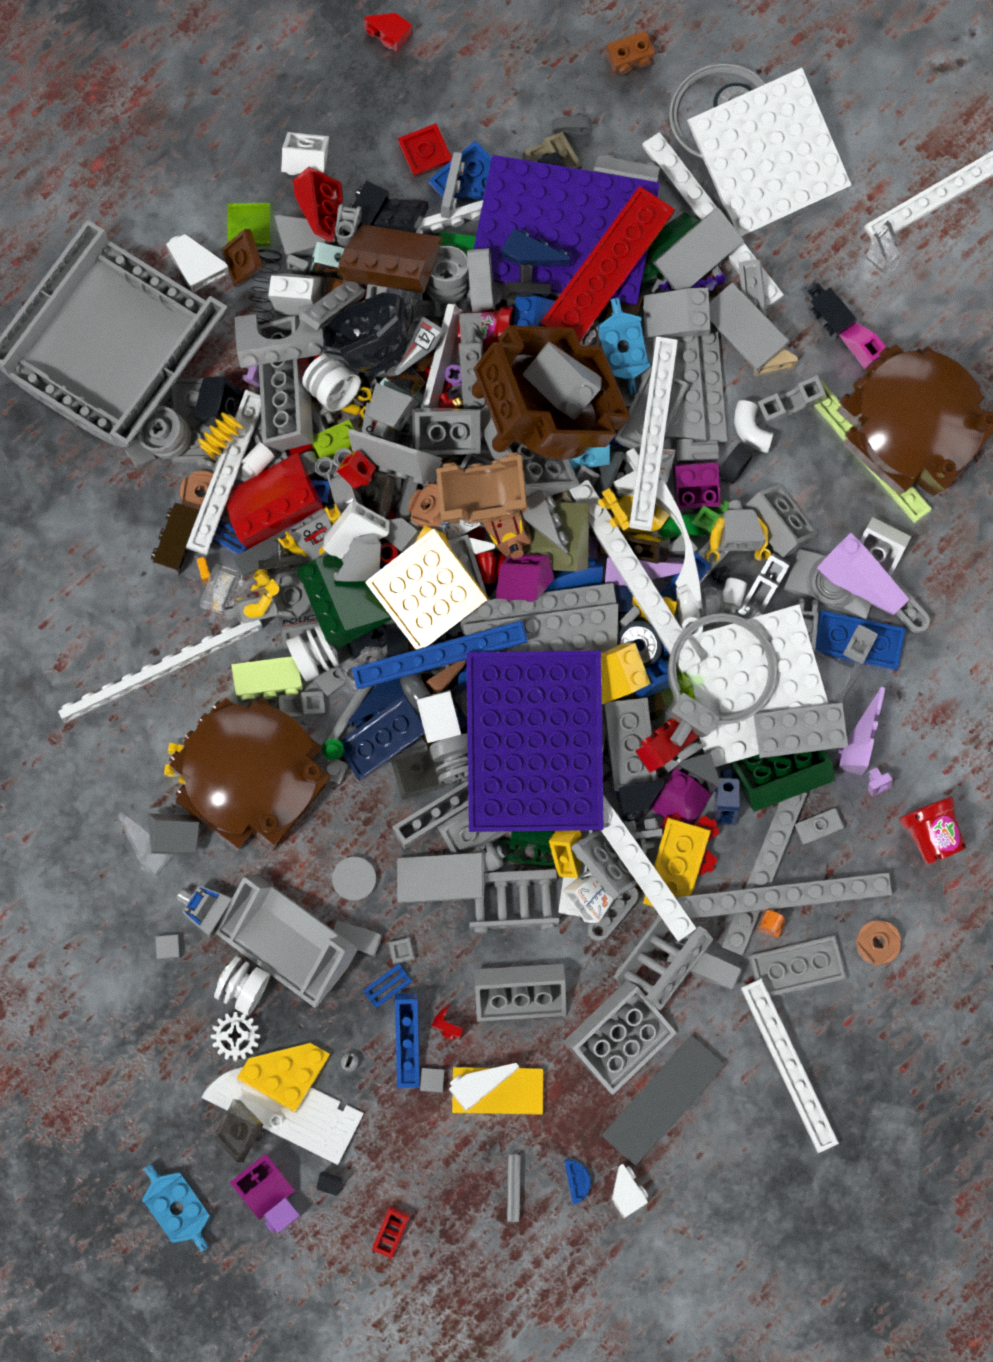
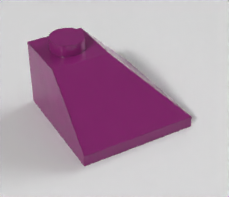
(682, 797)

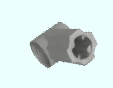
(690, 451)

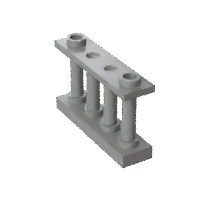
(470, 352)
(522, 880)
(672, 975)

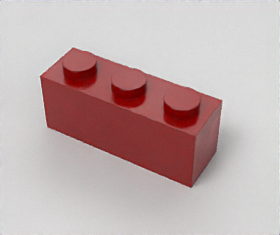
(659, 749)

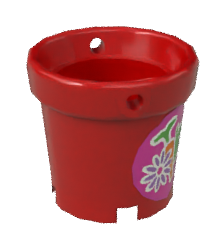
(493, 324)
(935, 830)

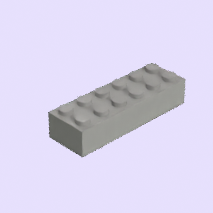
(284, 400)

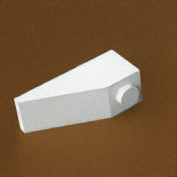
(476, 1085)

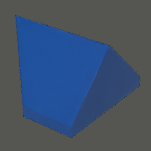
(658, 678)

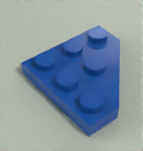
(474, 177)

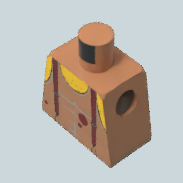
(510, 535)

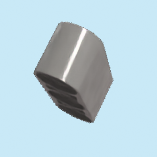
(481, 280)

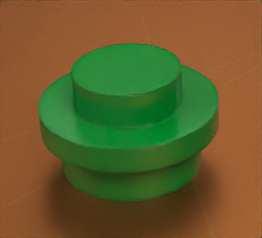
(332, 749)

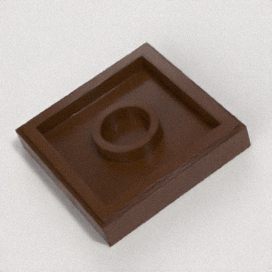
(242, 257)

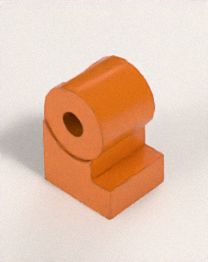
(771, 923)

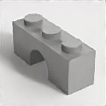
(802, 397)

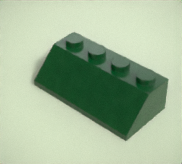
(666, 238)

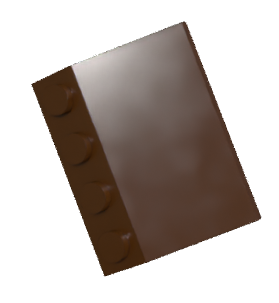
(390, 258)

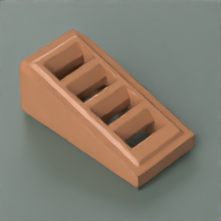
(442, 680)

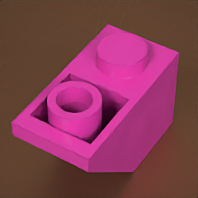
(863, 344)

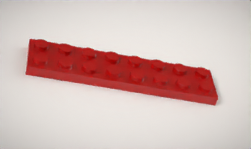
(609, 263)

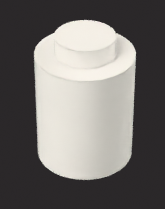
(257, 459)
(734, 594)

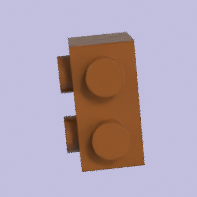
(630, 53)

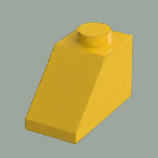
(564, 857)

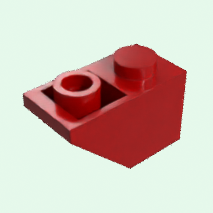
(389, 28)

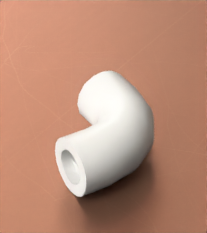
(748, 430)
(688, 613)

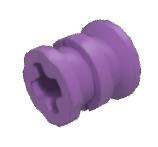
(448, 374)

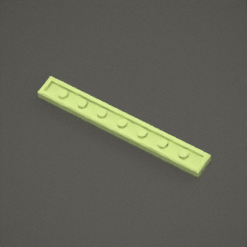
(910, 501)

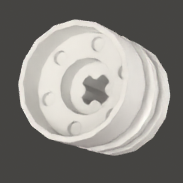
(331, 383)
(312, 653)
(241, 985)

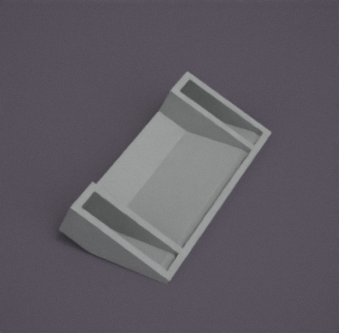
(285, 939)

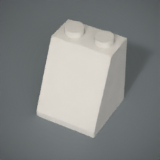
(293, 291)

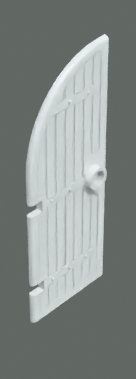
(314, 1126)

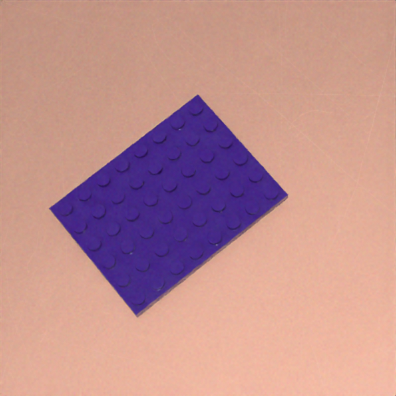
(560, 207)
(534, 741)

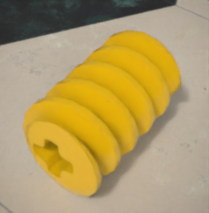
(220, 434)

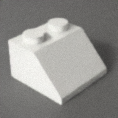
(304, 151)
(885, 544)

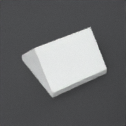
(439, 716)

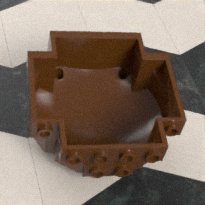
(526, 414)
(915, 419)
(248, 772)

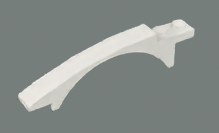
(688, 579)

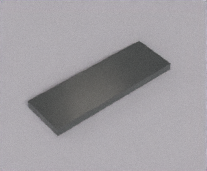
(662, 1100)

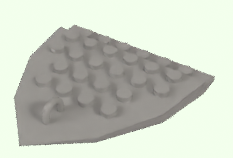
(702, 406)
(556, 621)

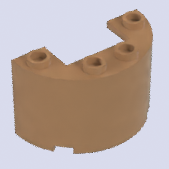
(482, 491)

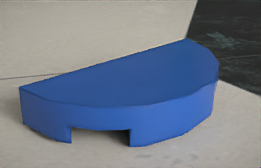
(578, 1180)

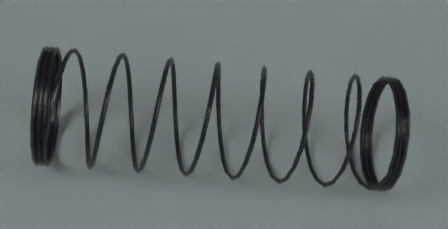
(272, 261)

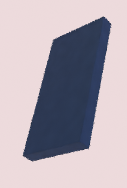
(382, 737)

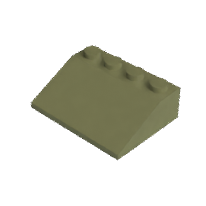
(576, 528)

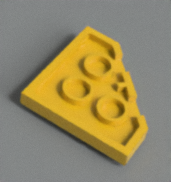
(285, 1074)

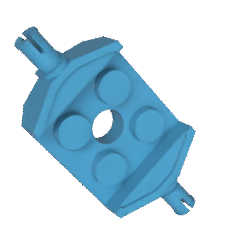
(626, 328)
(171, 1189)

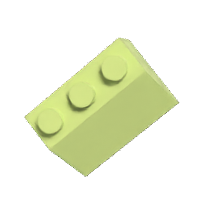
(266, 679)

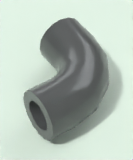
(414, 689)

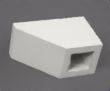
(626, 1193)

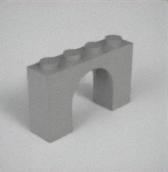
(257, 350)

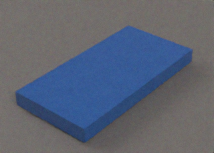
(836, 631)

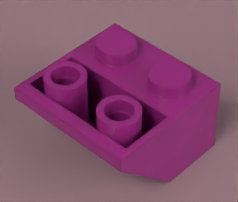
(696, 484)
(524, 577)
(262, 1186)

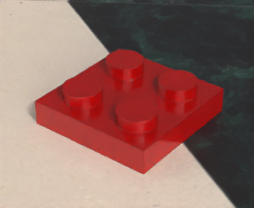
(424, 150)

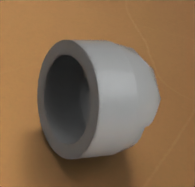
(354, 1063)

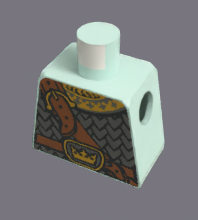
(326, 261)
(407, 382)

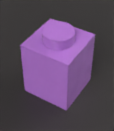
(281, 1216)

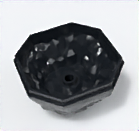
(368, 334)

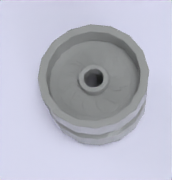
(165, 433)

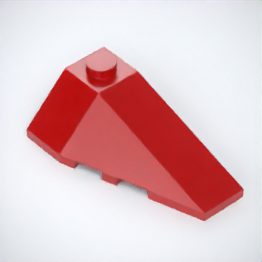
(319, 200)

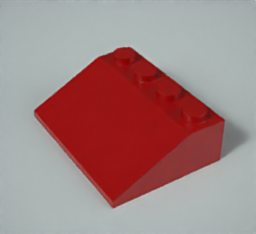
(272, 501)

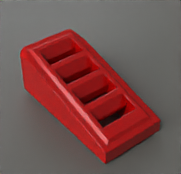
(400, 1214)

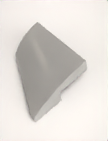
(361, 560)

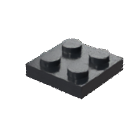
(402, 214)

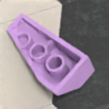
(653, 570)
(857, 571)
(860, 743)

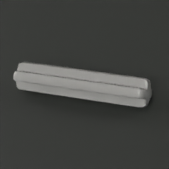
(513, 1201)

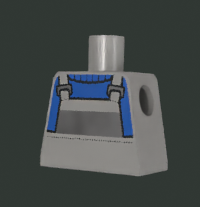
(204, 908)

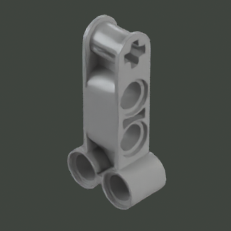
(341, 490)

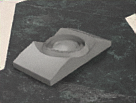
(811, 584)

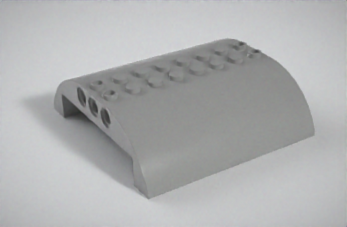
(105, 337)

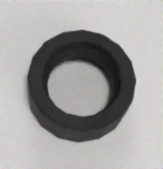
(736, 463)

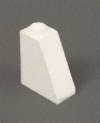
(195, 262)
(353, 523)

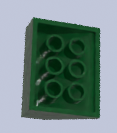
(341, 607)
(781, 777)

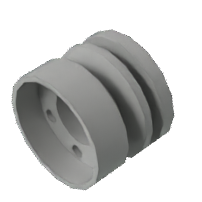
(449, 276)
(454, 754)

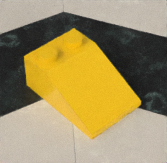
(621, 672)

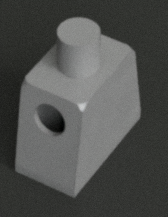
(389, 409)

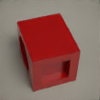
(356, 469)

